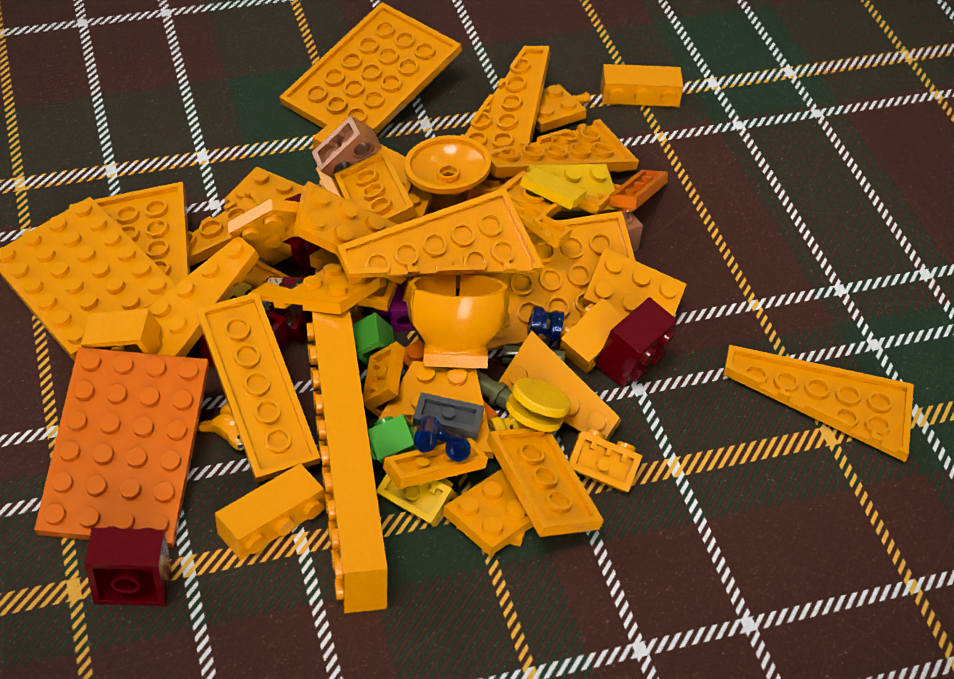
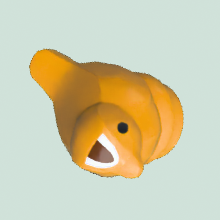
(224, 427)

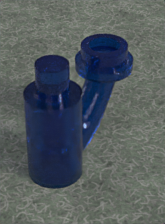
(430, 431)

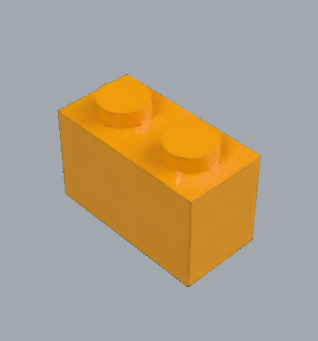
(122, 331)
(587, 337)

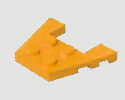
(538, 211)
(267, 228)
(325, 291)
(446, 382)

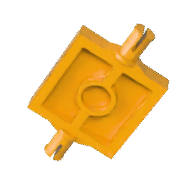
(560, 108)

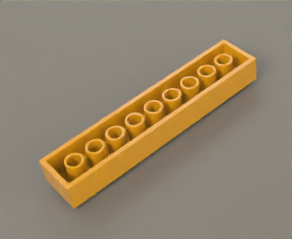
(349, 475)

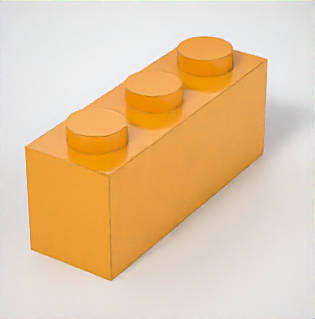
(641, 85)
(270, 511)

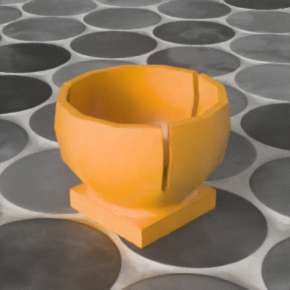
(453, 325)

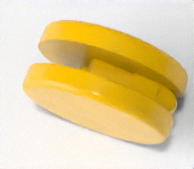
(538, 404)

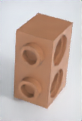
(346, 146)

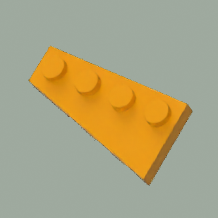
(214, 232)
(586, 407)

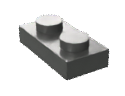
(455, 415)

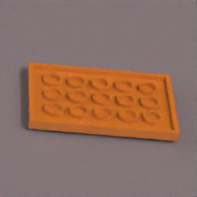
(123, 444)

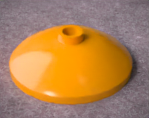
(447, 164)

